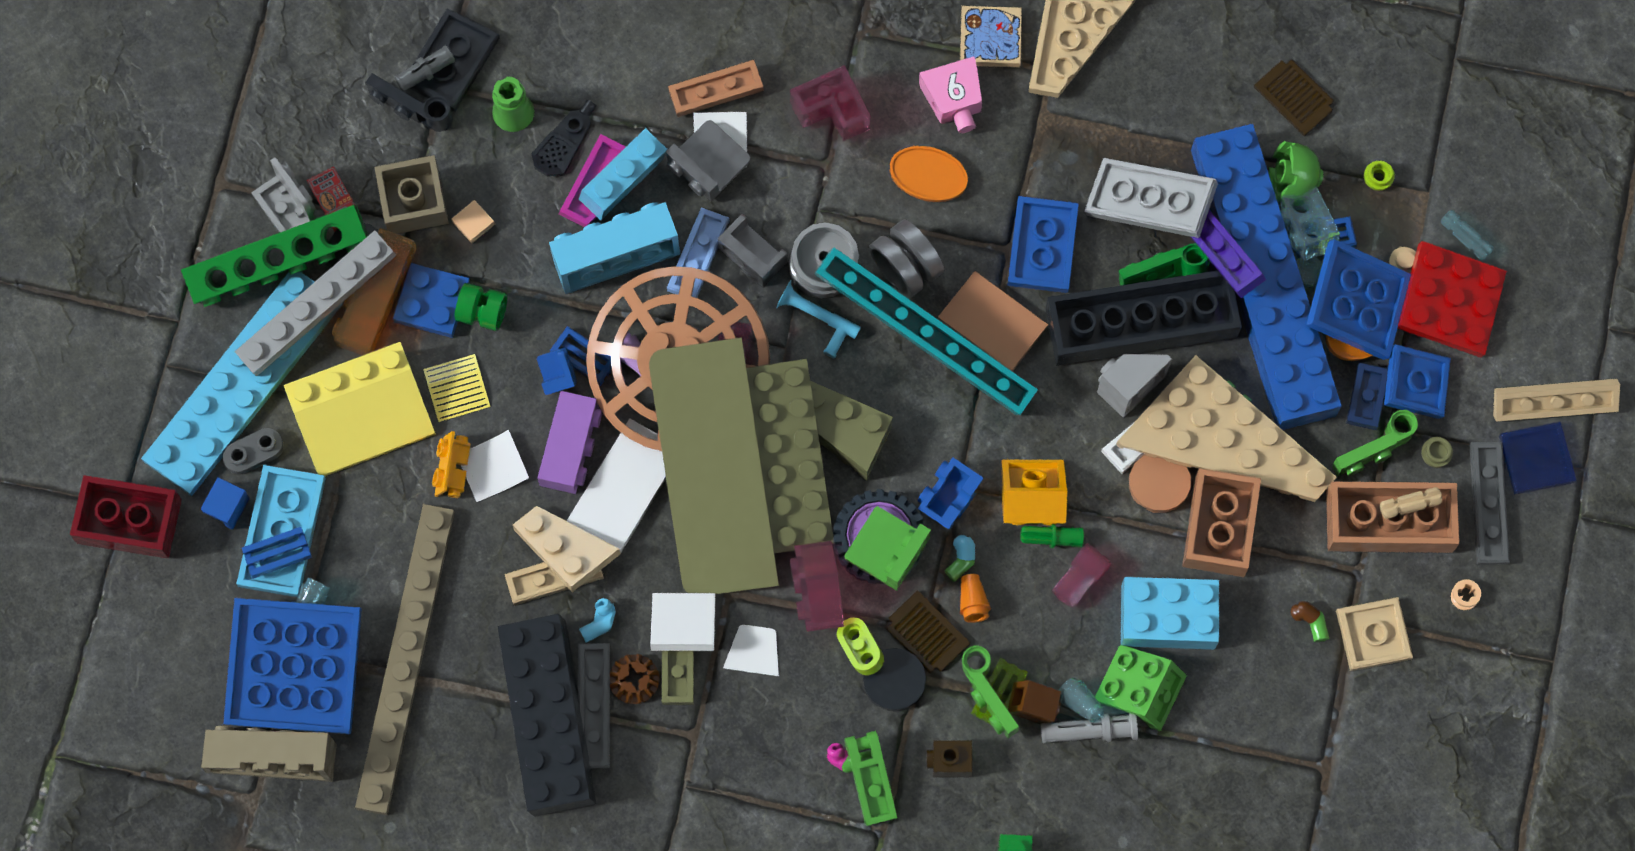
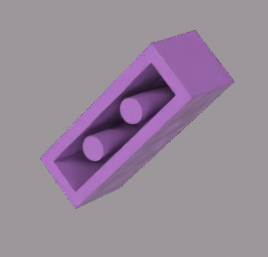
(569, 442)

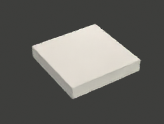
(683, 622)

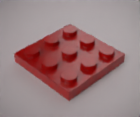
(1451, 299)

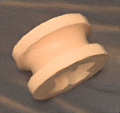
(1458, 602)

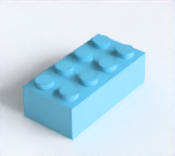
(615, 247)

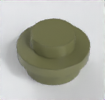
(1437, 452)

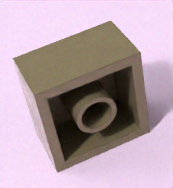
(411, 195)

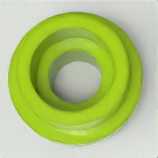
(1382, 168)

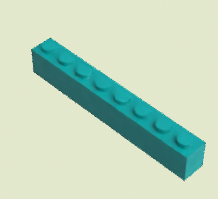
(925, 331)

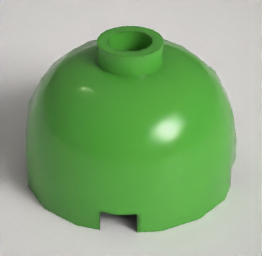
(1295, 170)

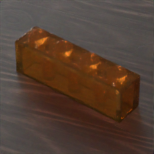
(373, 301)

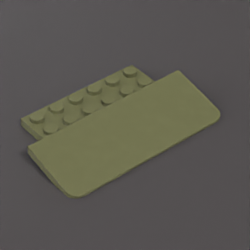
(737, 463)

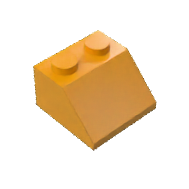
(1034, 491)

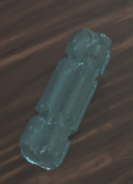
(1467, 234)

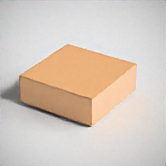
(473, 221)

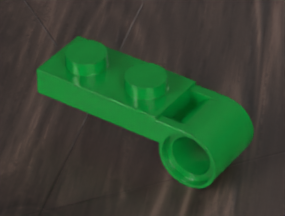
(1166, 265)

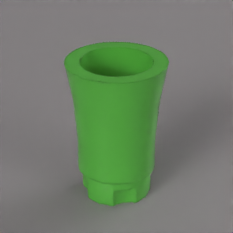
(511, 107)

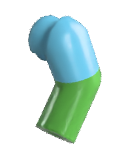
(965, 557)

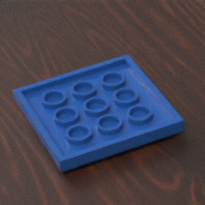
(292, 666)

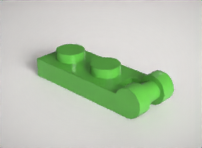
(871, 779)

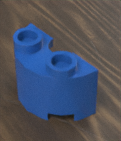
(951, 492)

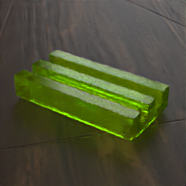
(1011, 669)

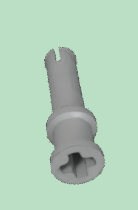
(1104, 728)

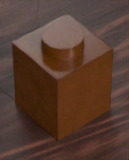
(1034, 702)

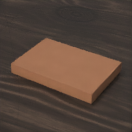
(993, 321)

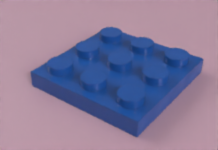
(1358, 299)

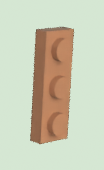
(715, 88)

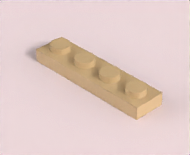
(1556, 400)

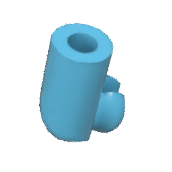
(602, 621)

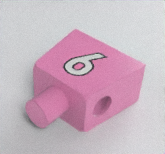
(953, 92)

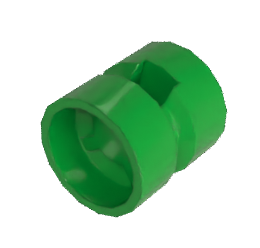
(481, 306)

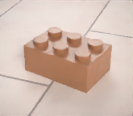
(1221, 522)

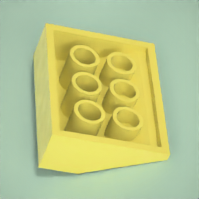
(359, 409)

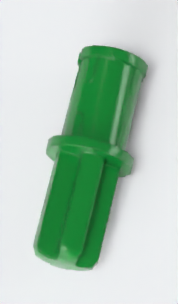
(1052, 536)

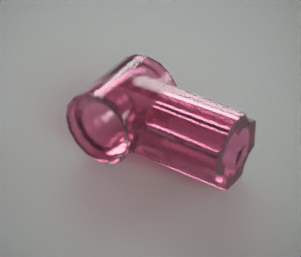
(1086, 569)

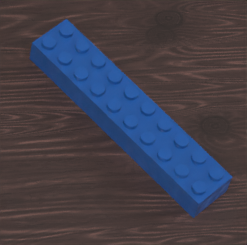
(1278, 309)

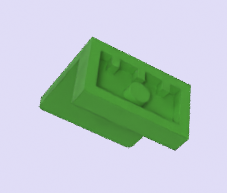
(887, 547)
(1141, 685)

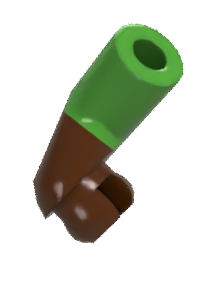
(1313, 616)

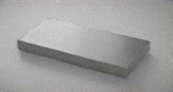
(1151, 197)

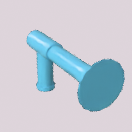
(842, 325)

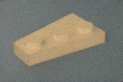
(565, 547)

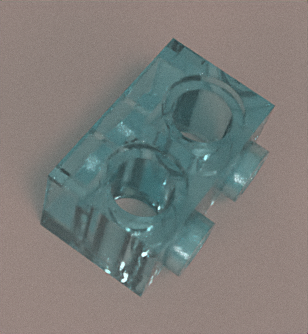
(1315, 221)

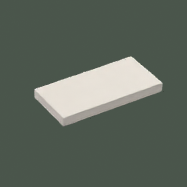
(621, 489)

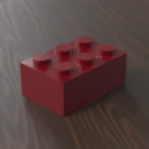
(125, 516)

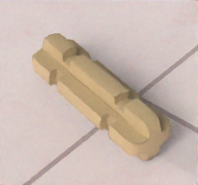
(1411, 502)

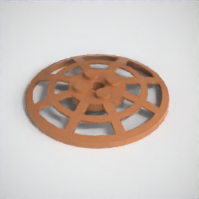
(663, 336)

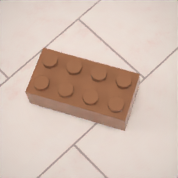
(1358, 525)

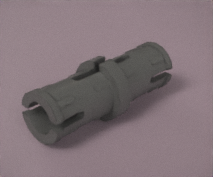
(424, 68)

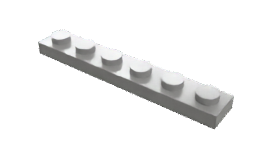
(315, 303)

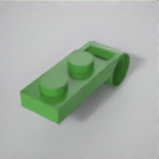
(1378, 449)
(985, 695)

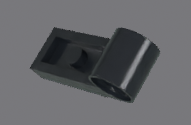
(409, 107)

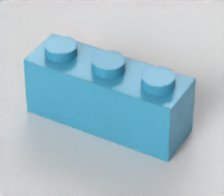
(622, 174)

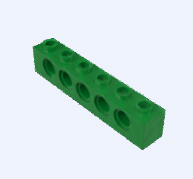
(199, 276)

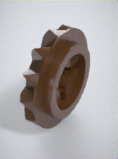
(626, 691)

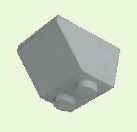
(1131, 379)

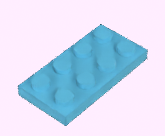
(282, 503)

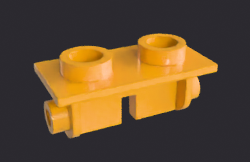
(447, 477)

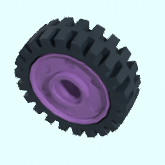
(856, 513)

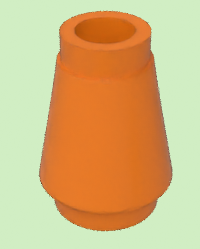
(973, 600)

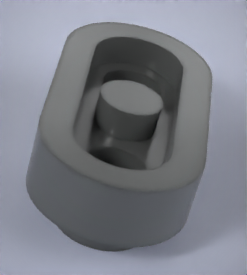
(253, 452)

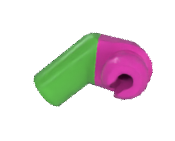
(839, 757)

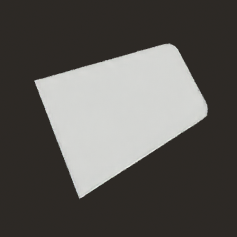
(754, 651)

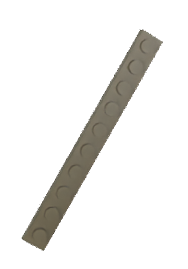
(405, 660)

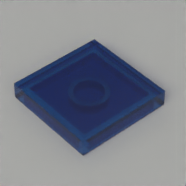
(1537, 458)

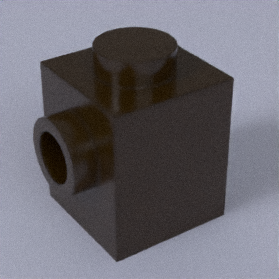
(950, 758)

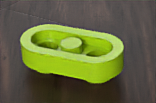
(861, 648)

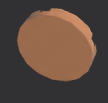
(1159, 484)

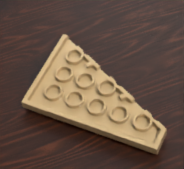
(1069, 38)
(1215, 428)

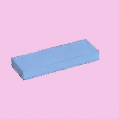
(700, 247)

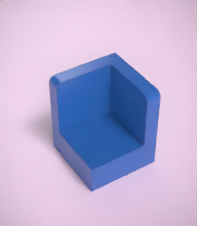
(556, 371)
(225, 502)

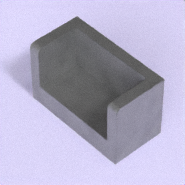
(751, 251)

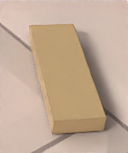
(537, 582)

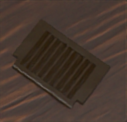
(1295, 96)
(926, 633)

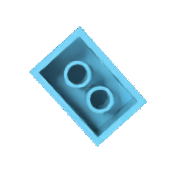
(1170, 613)

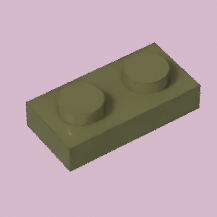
(677, 677)

